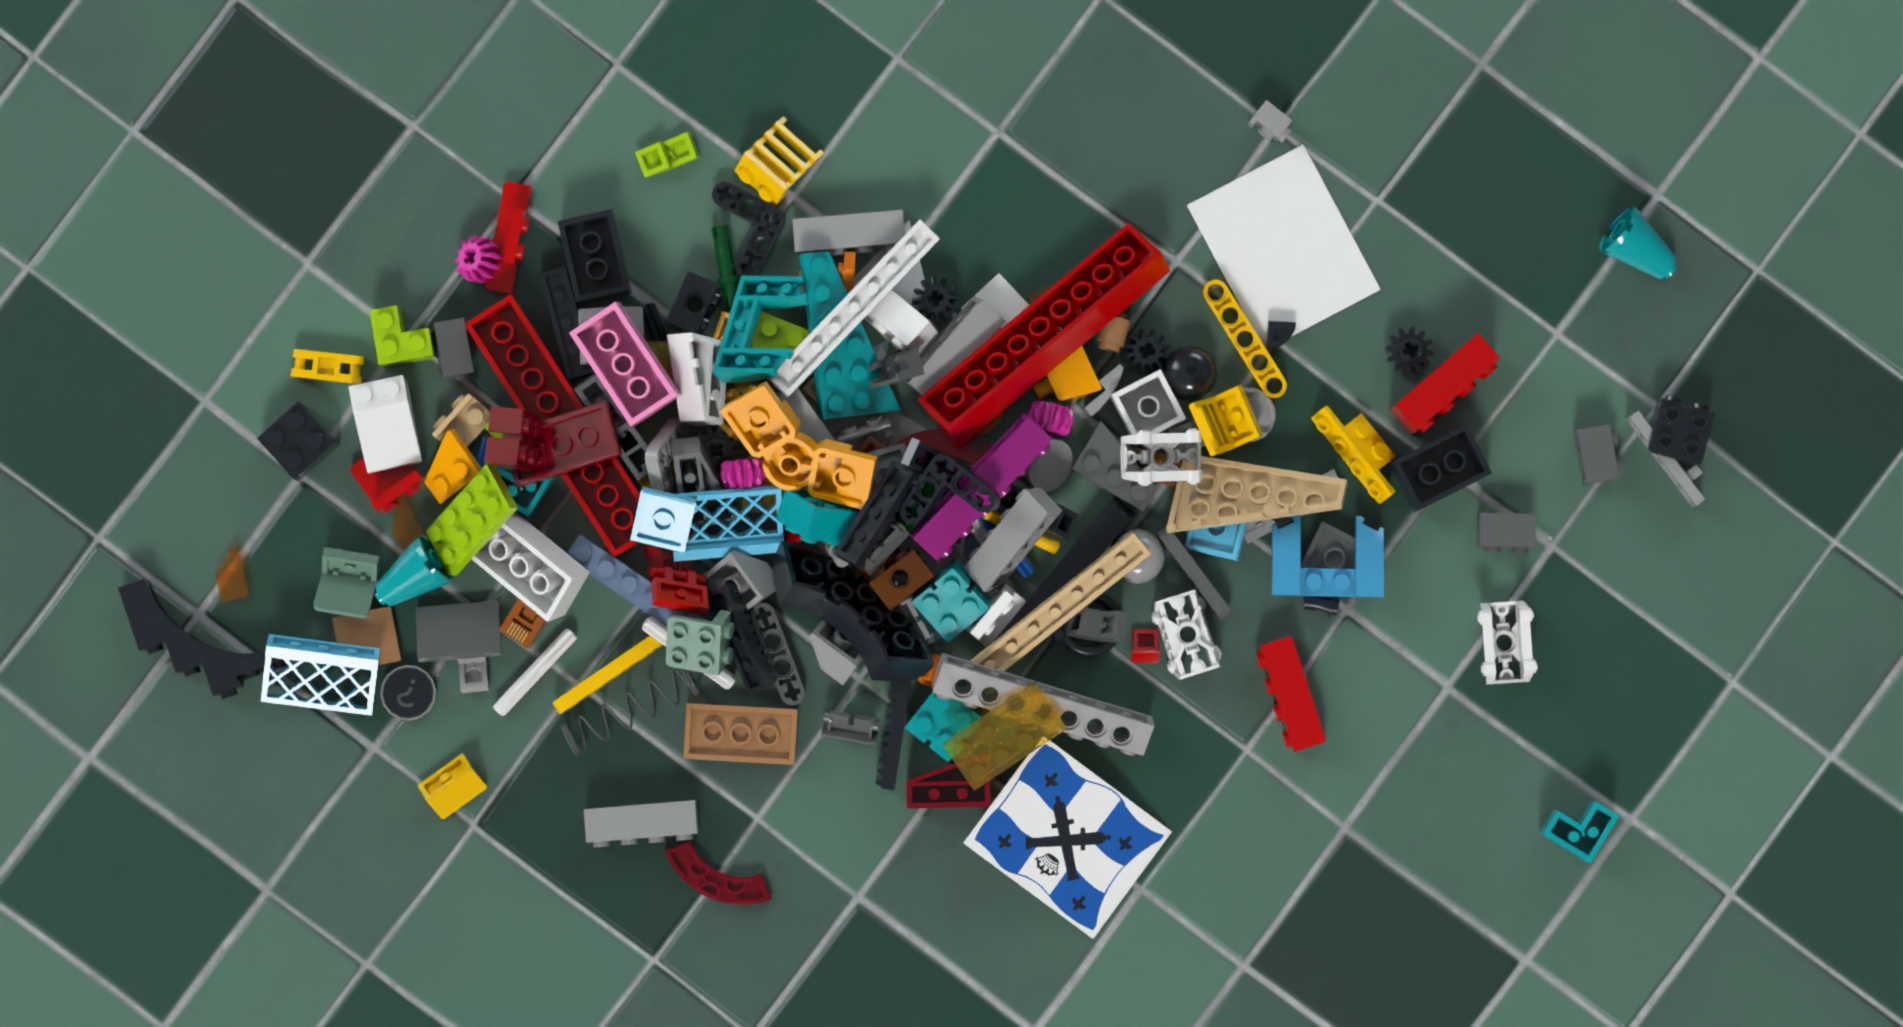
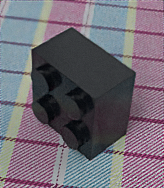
(298, 441)

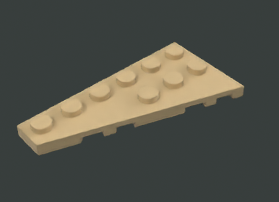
(1249, 493)

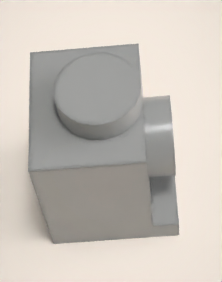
(1271, 122)

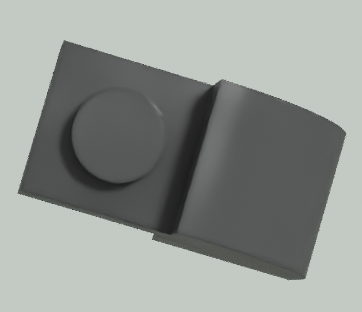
(1098, 625)

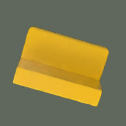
(452, 786)

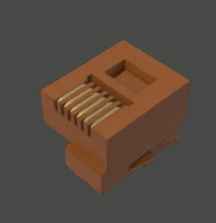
(523, 624)

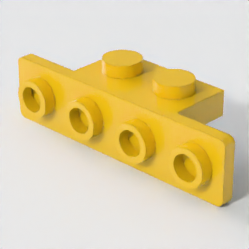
(1360, 449)

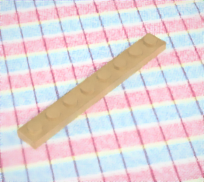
(1064, 604)

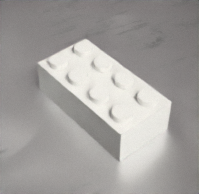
(532, 567)

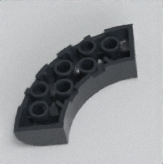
(854, 609)

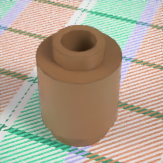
(1114, 334)

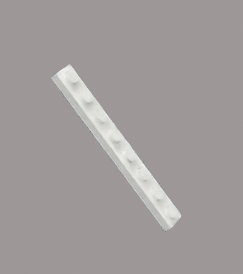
(854, 307)

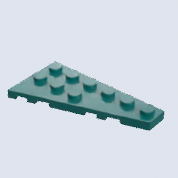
(844, 374)

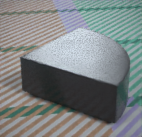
(1279, 333)

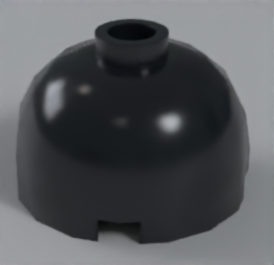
(1190, 372)

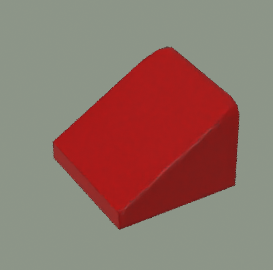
(1145, 646)

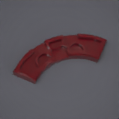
(970, 452)
(714, 883)

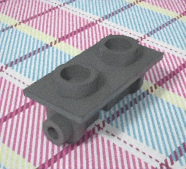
(892, 539)
(839, 726)

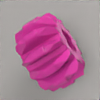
(478, 259)
(1052, 417)
(742, 473)

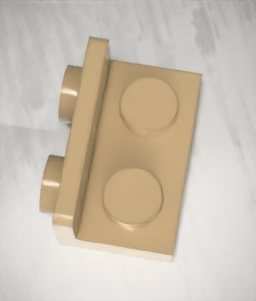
(466, 419)

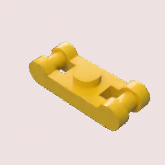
(327, 366)

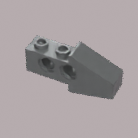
(631, 441)

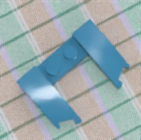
(1291, 580)

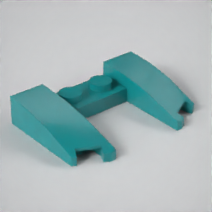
(735, 358)

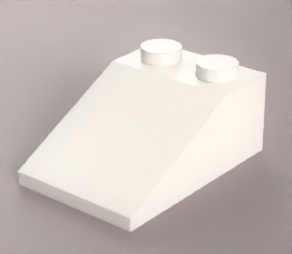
(385, 423)

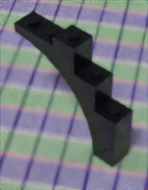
(919, 455)
(155, 628)

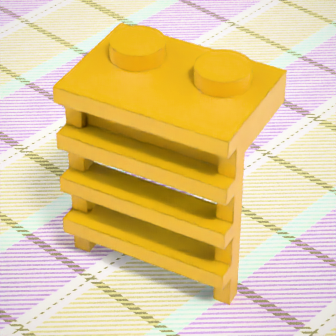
(769, 174)
(1226, 421)

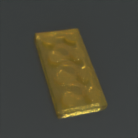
(1004, 735)

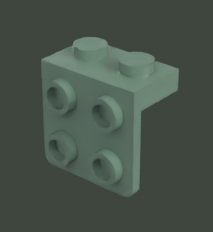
(347, 583)
(699, 643)

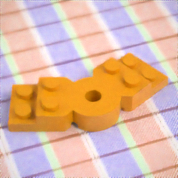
(772, 431)

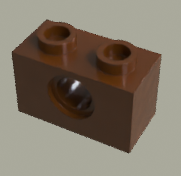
(917, 574)

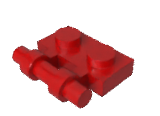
(679, 589)

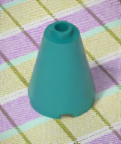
(1638, 245)
(412, 574)

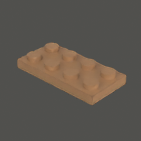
(740, 734)

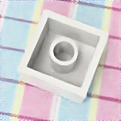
(1148, 405)

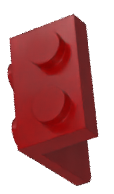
(387, 486)

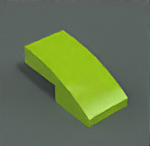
(667, 155)

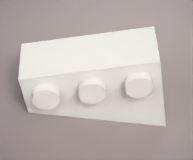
(902, 323)
(700, 389)

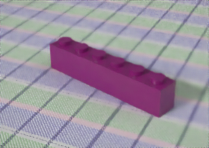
(999, 468)

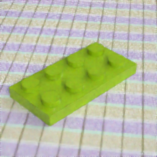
(471, 519)

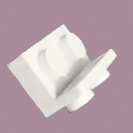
(1002, 610)

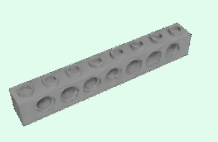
(1132, 742)

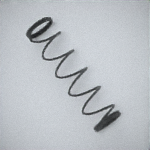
(572, 742)

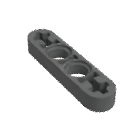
(1194, 573)
(775, 655)

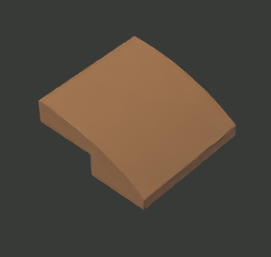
(373, 631)

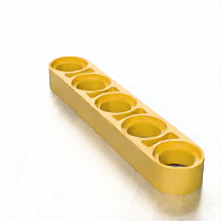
(1242, 324)
(606, 674)

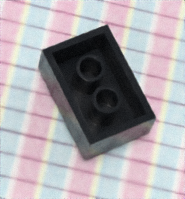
(594, 257)
(1440, 468)

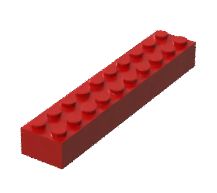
(1044, 334)
(542, 389)

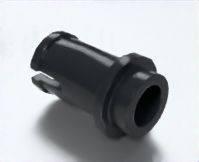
(1322, 604)

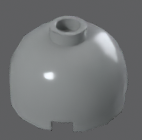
(1152, 564)

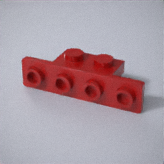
(509, 232)

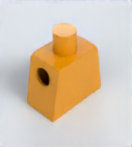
(1070, 379)

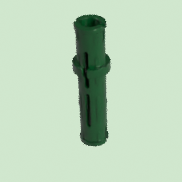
(725, 261)

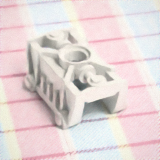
(1167, 471)
(1171, 634)
(1520, 637)

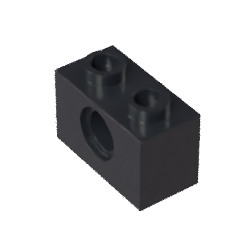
(694, 287)

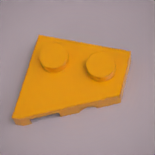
(451, 468)

